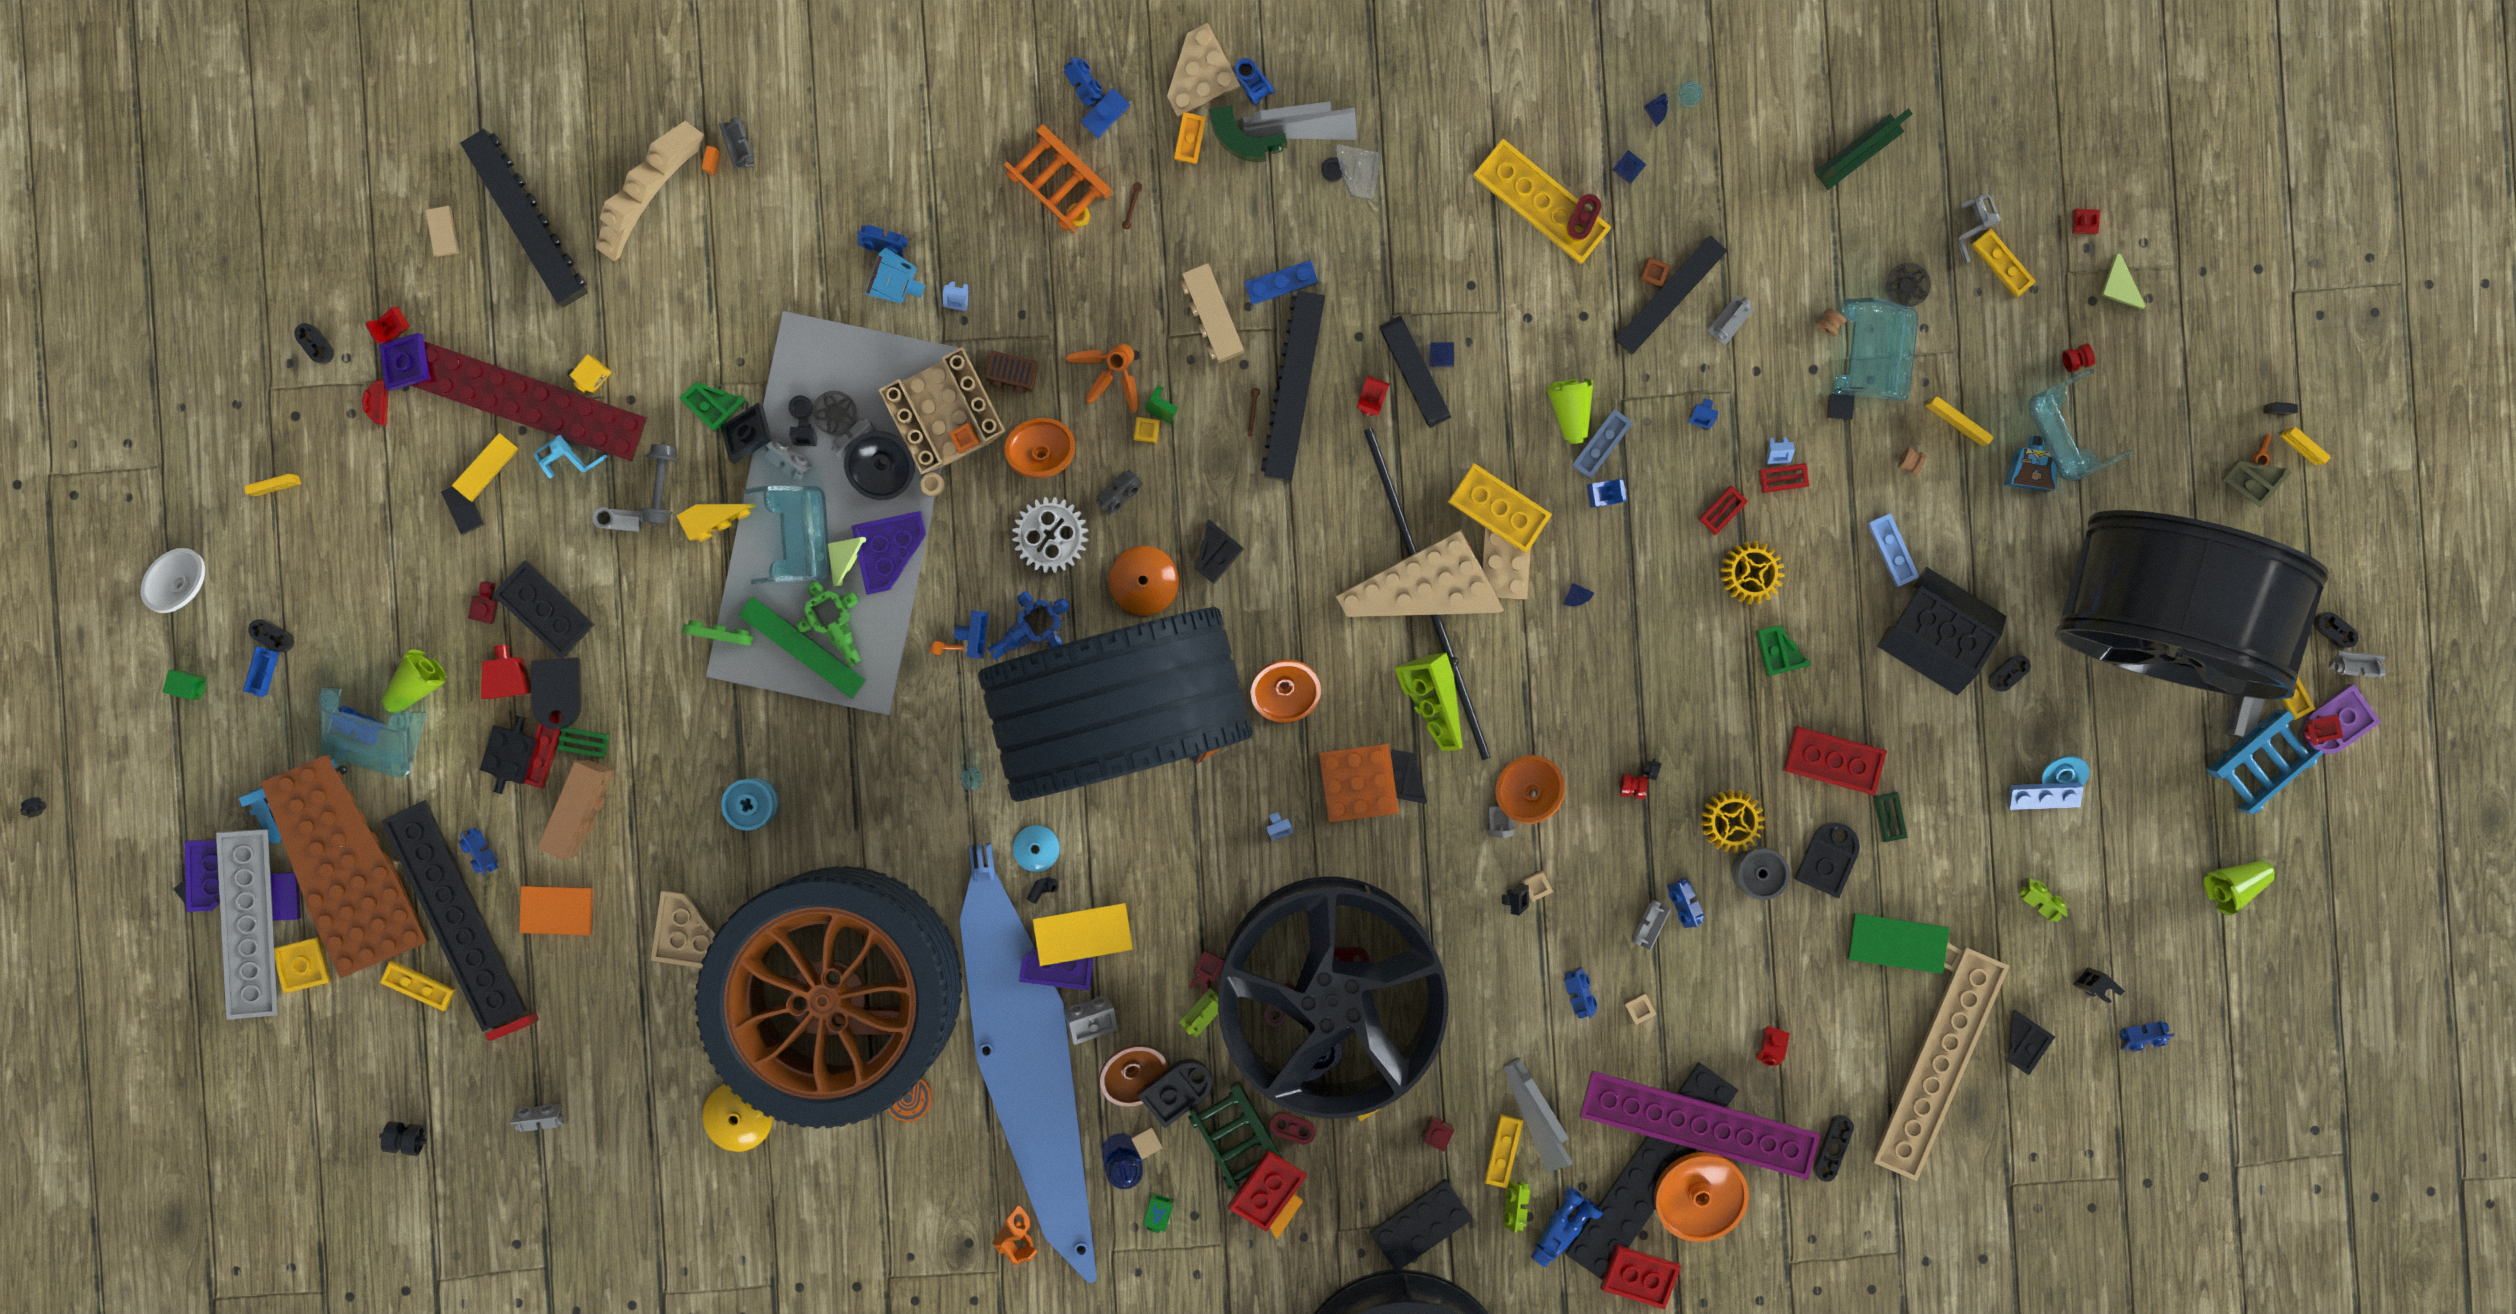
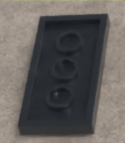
(543, 609)
(1421, 1225)

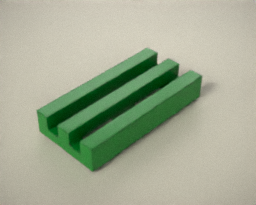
(563, 739)

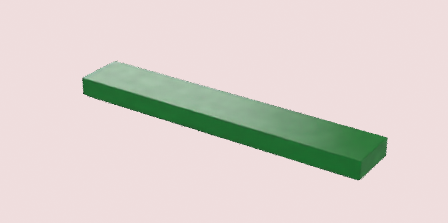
(802, 647)

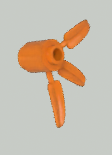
(1118, 360)

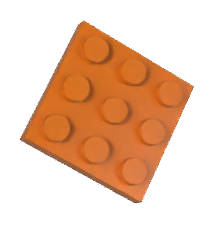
(1359, 782)

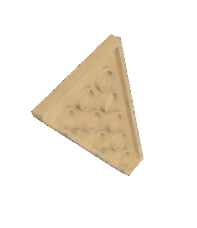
(1429, 582)

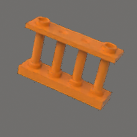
(1079, 173)

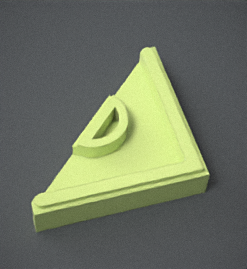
(2120, 285)
(842, 557)

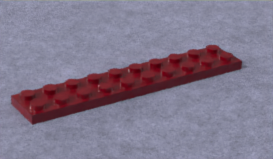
(532, 402)

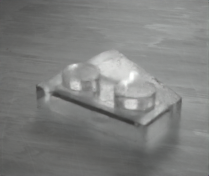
(1359, 170)

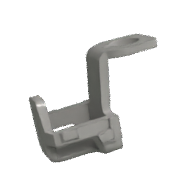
(1985, 220)

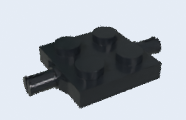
(508, 754)

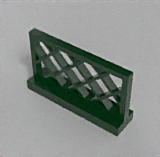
(1861, 149)

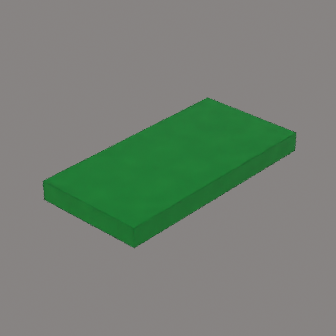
(1898, 943)

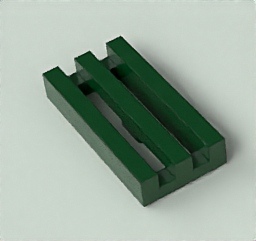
(1881, 819)

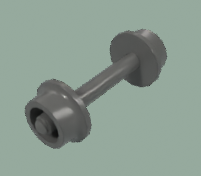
(663, 454)

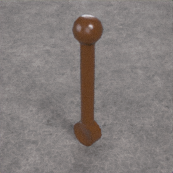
(1137, 187)
(1255, 393)

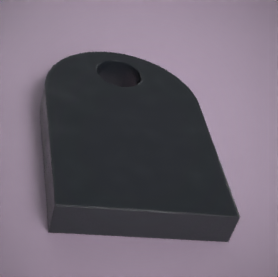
(555, 689)
(1828, 861)
(1175, 1091)

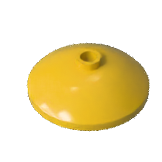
(739, 1136)

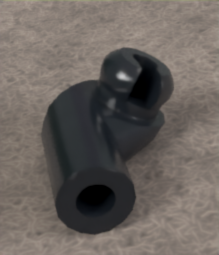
(1041, 886)

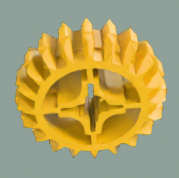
(1758, 580)
(1736, 812)

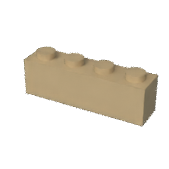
(1213, 313)

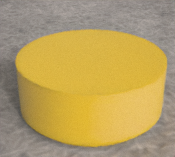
(1082, 219)

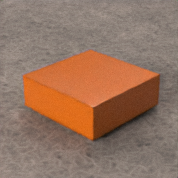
(710, 160)
(964, 437)

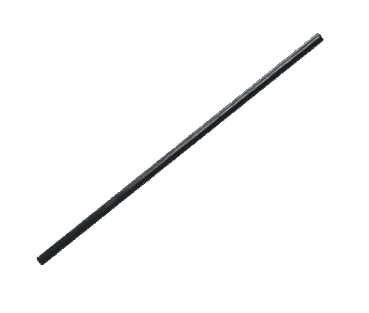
(1436, 619)

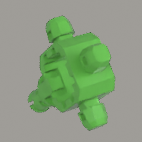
(838, 631)

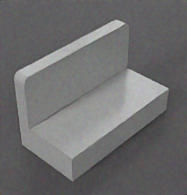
(2243, 716)

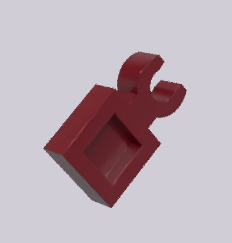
(1207, 968)

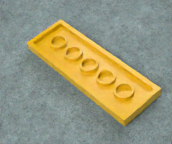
(1537, 199)

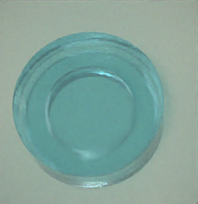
(1690, 93)

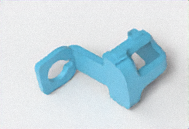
(559, 447)

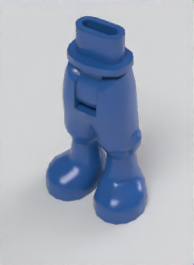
(1560, 1230)

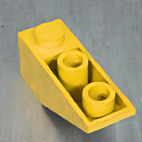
(703, 519)

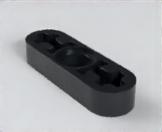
(1838, 1157)

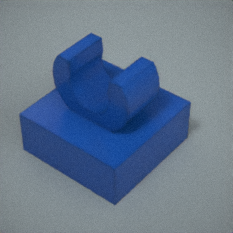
(1703, 414)

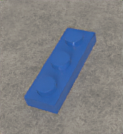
(1281, 282)

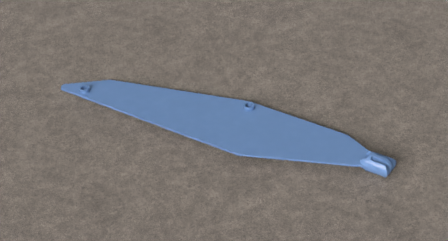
(1027, 1063)

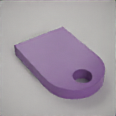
(2354, 716)

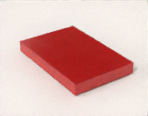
(1267, 1190)
(1640, 1276)

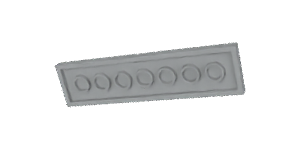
(247, 923)

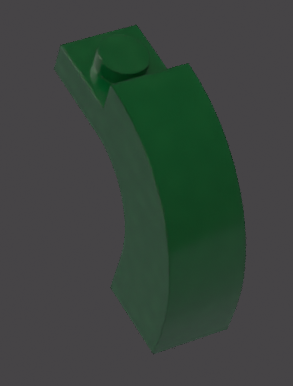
(1240, 144)

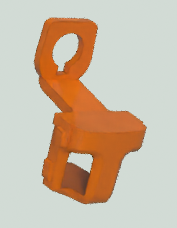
(1014, 1231)

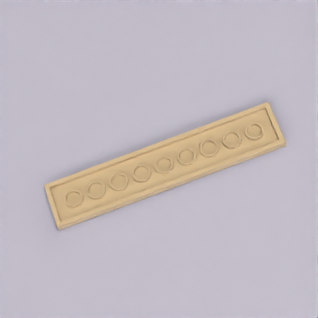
(1940, 1064)

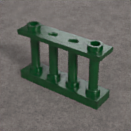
(1248, 1116)

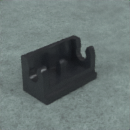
(2096, 983)

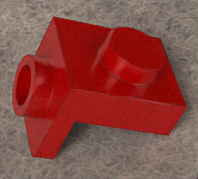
(388, 326)
(1372, 396)
(2323, 729)
(1773, 1046)

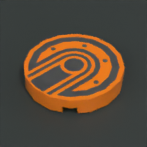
(913, 1104)

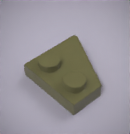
(2255, 480)

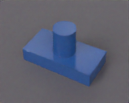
(1105, 113)
(974, 634)

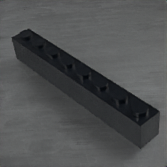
(524, 218)
(1294, 386)

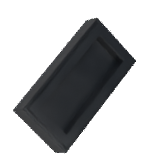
(462, 510)

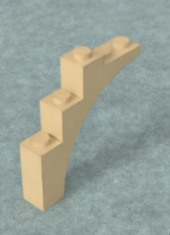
(641, 185)

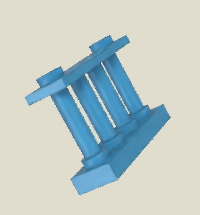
(2243, 752)

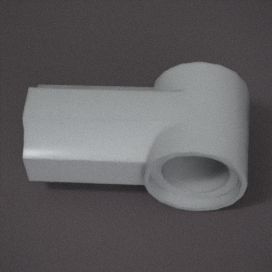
(619, 519)

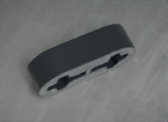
(310, 346)
(2339, 626)
(274, 631)
(2005, 669)

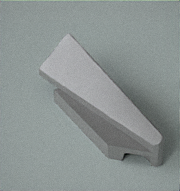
(1303, 122)
(1539, 1117)

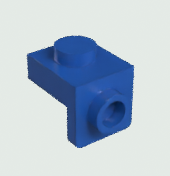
(1606, 493)

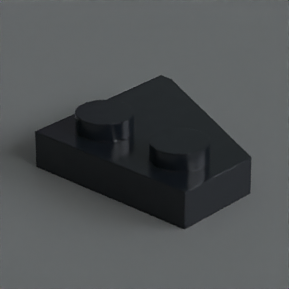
(1216, 553)
(1407, 777)
(2027, 1043)

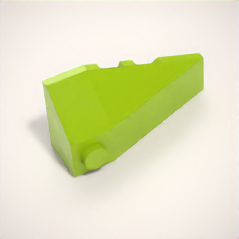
(1432, 689)

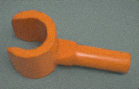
(2262, 452)
(937, 647)

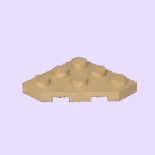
(1200, 73)
(680, 931)

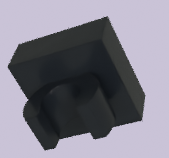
(803, 434)
(1517, 899)

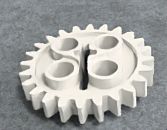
(1033, 522)

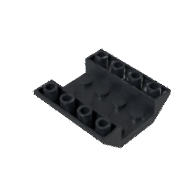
(1944, 632)

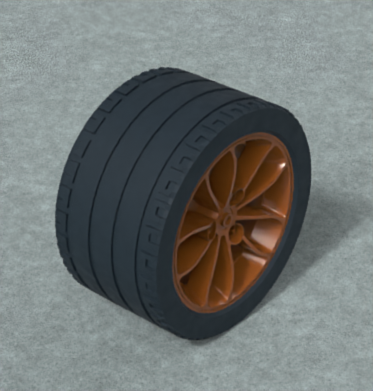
(1115, 703)
(763, 1064)

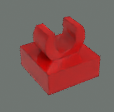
(2086, 221)

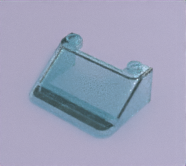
(1879, 350)
(367, 742)

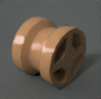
(1831, 322)
(1912, 460)

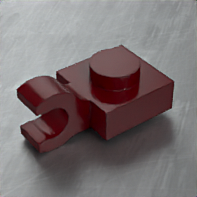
(483, 607)

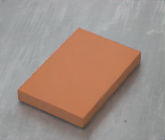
(556, 910)

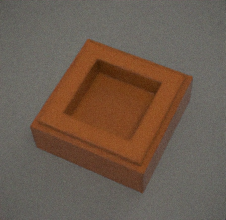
(1654, 272)

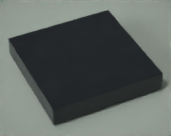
(746, 433)

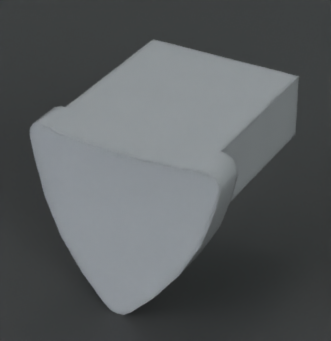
(1499, 824)

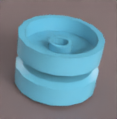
(736, 803)

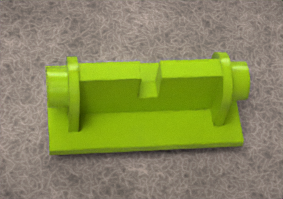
(2051, 905)
(1201, 1013)
(1514, 1216)

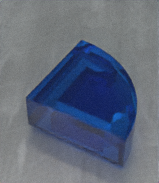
(1657, 109)
(1577, 596)

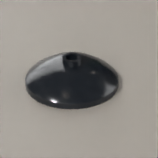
(871, 476)

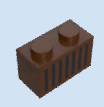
(1011, 371)

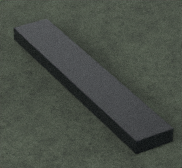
(1671, 295)

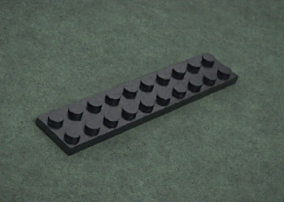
(454, 915)
(1631, 1196)

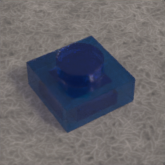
(1629, 167)
(1441, 354)

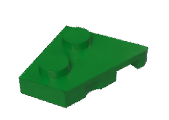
(711, 404)
(1778, 651)

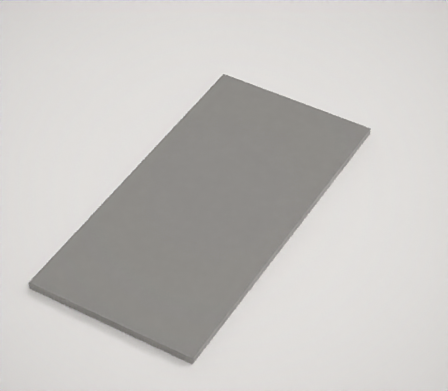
(809, 361)

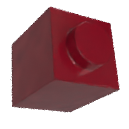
(1437, 1133)

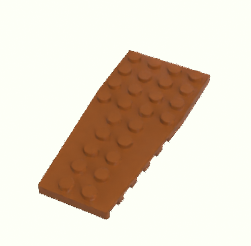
(341, 869)

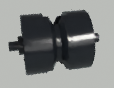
(399, 1137)

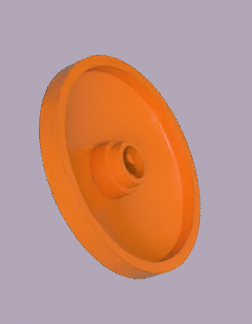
(1701, 1197)

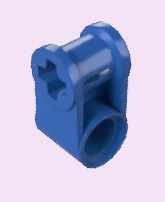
(1254, 85)

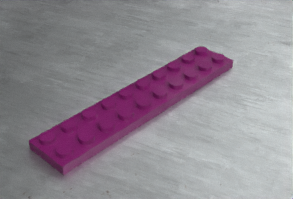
(1699, 1124)

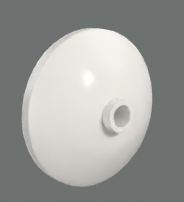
(172, 580)

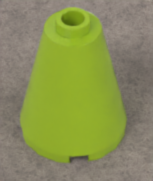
(1572, 407)
(412, 681)
(2237, 885)

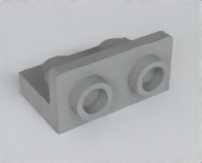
(1090, 1019)

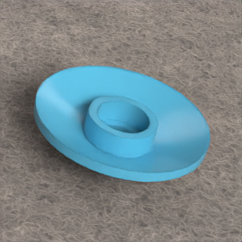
(2066, 770)
(1041, 837)

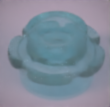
(973, 785)

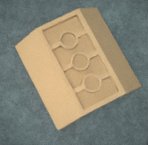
(937, 403)

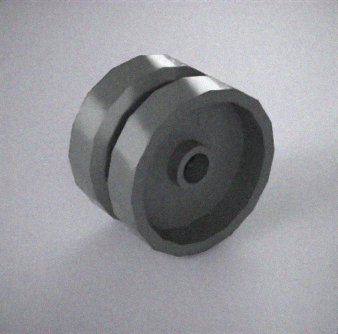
(1774, 874)

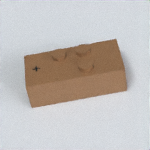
(576, 809)

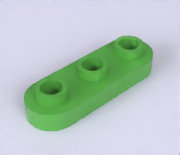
(717, 632)

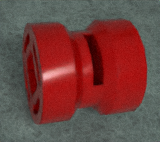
(2077, 358)
(1633, 786)

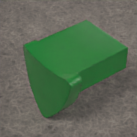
(1160, 407)

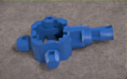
(1021, 632)

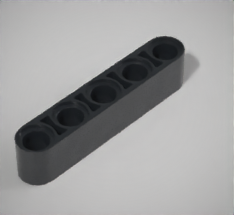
(1414, 371)

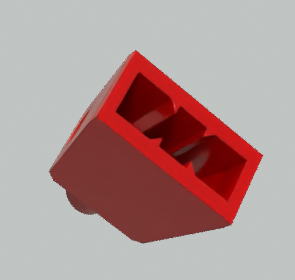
(504, 675)

